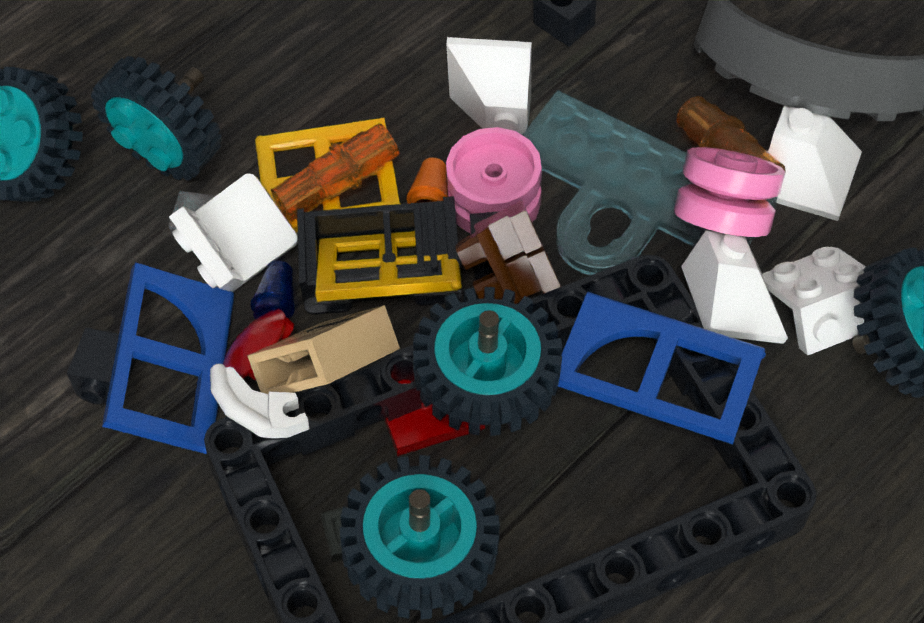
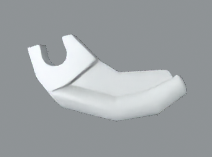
(256, 410)

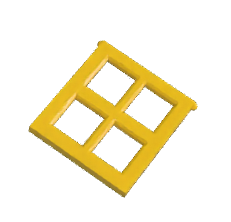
(321, 140)
(388, 281)

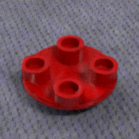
(257, 335)

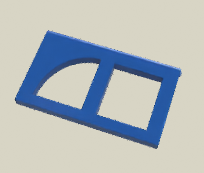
(210, 315)
(608, 320)

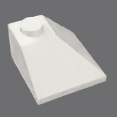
(491, 81)
(816, 160)
(731, 289)

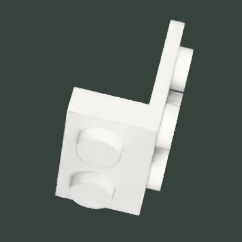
(235, 233)
(821, 296)

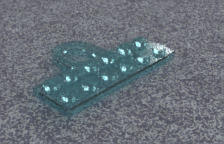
(612, 169)

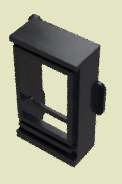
(434, 234)

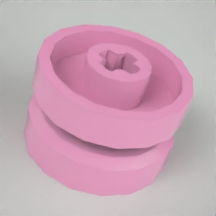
(492, 172)
(729, 192)

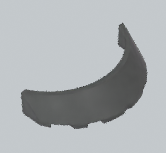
(808, 73)

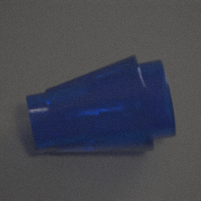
(274, 290)

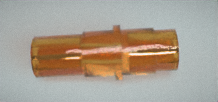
(715, 129)
(336, 171)

